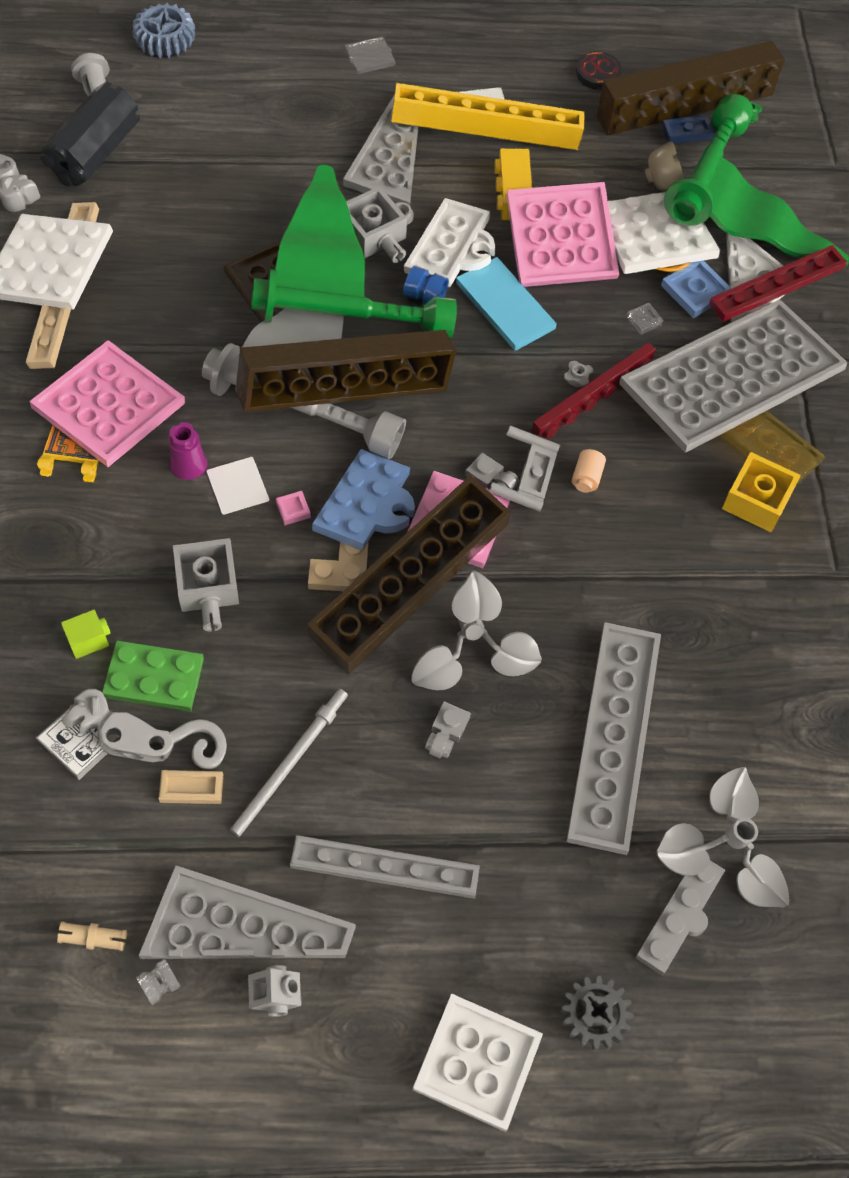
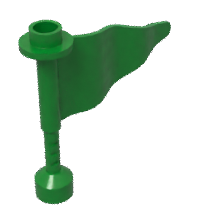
(733, 204)
(324, 267)

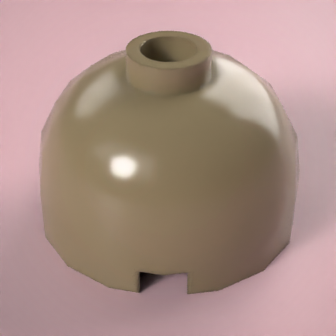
(664, 167)

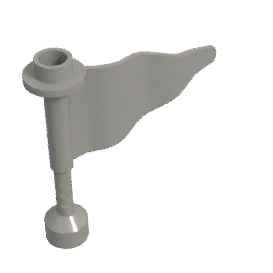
(380, 432)

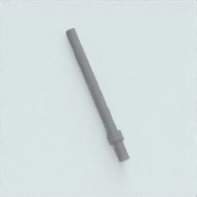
(324, 716)

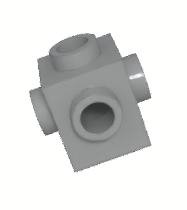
(274, 990)

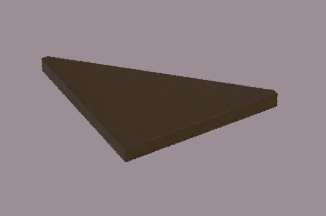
(253, 266)

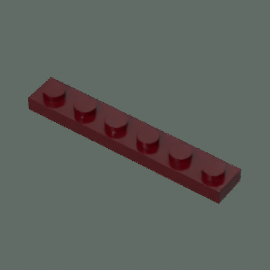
(777, 283)
(589, 395)

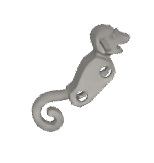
(15, 189)
(137, 735)

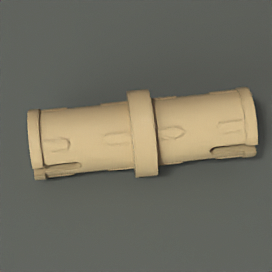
(92, 936)

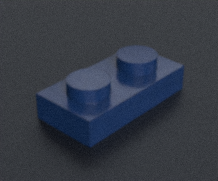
(688, 129)

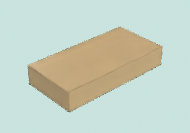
(191, 787)

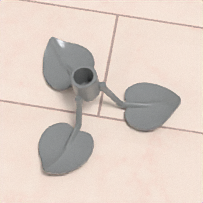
(472, 603)
(685, 852)

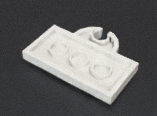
(453, 241)

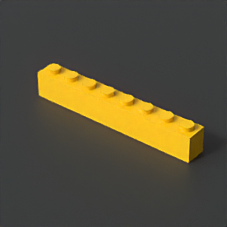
(487, 116)

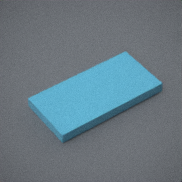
(506, 304)

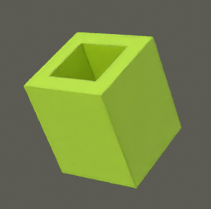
(86, 633)

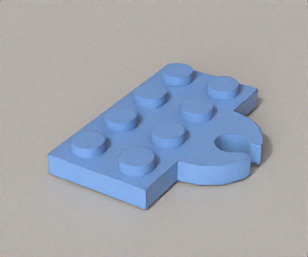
(366, 501)

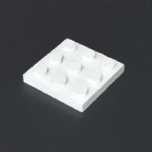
(478, 1062)

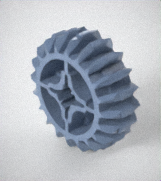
(163, 30)

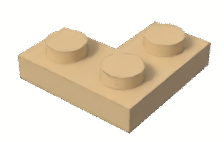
(338, 574)

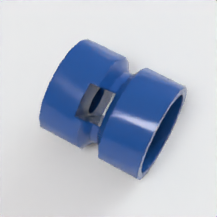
(423, 286)

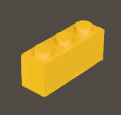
(513, 173)

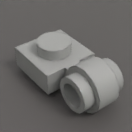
(487, 471)
(448, 725)

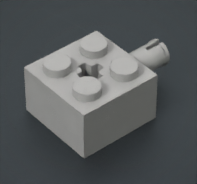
(378, 224)
(206, 578)

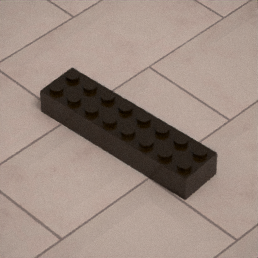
(688, 87)
(343, 370)
(408, 574)

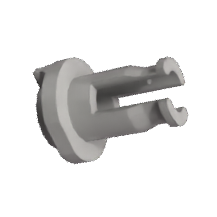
(90, 71)

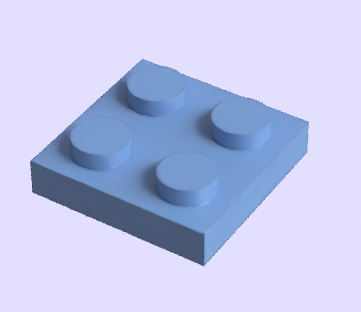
(694, 287)

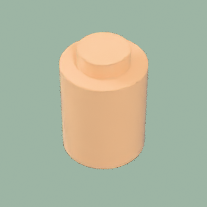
(588, 470)

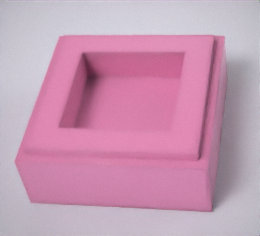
(293, 508)

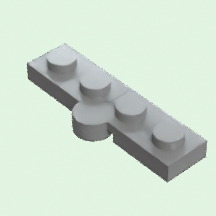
(680, 918)

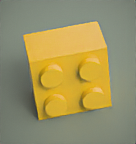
(761, 492)

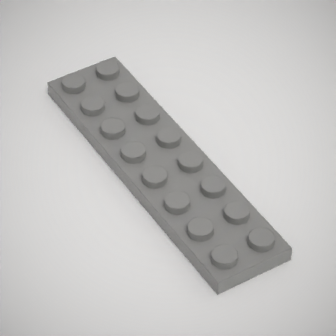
(614, 739)

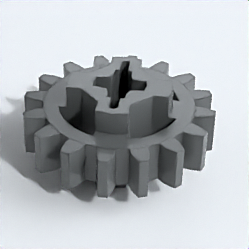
(603, 1023)

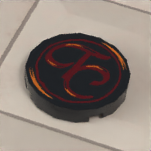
(597, 67)

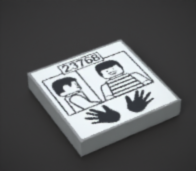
(71, 748)

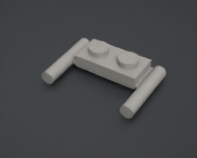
(535, 472)

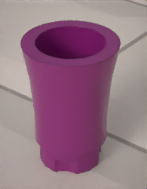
(186, 453)

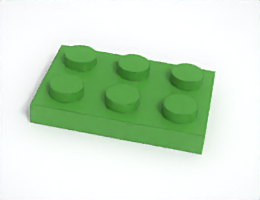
(153, 676)

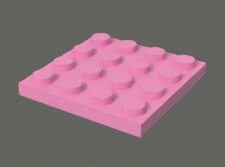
(562, 234)
(107, 403)

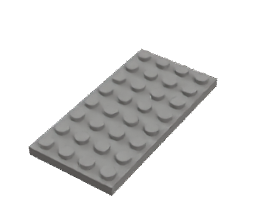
(732, 375)

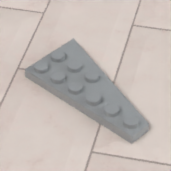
(386, 159)
(226, 921)

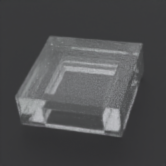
(644, 318)

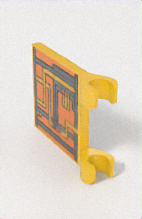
(63, 448)

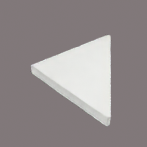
(746, 263)

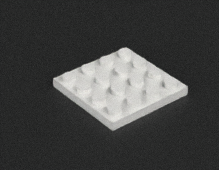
(651, 239)
(50, 260)

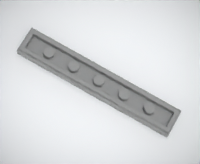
(385, 866)

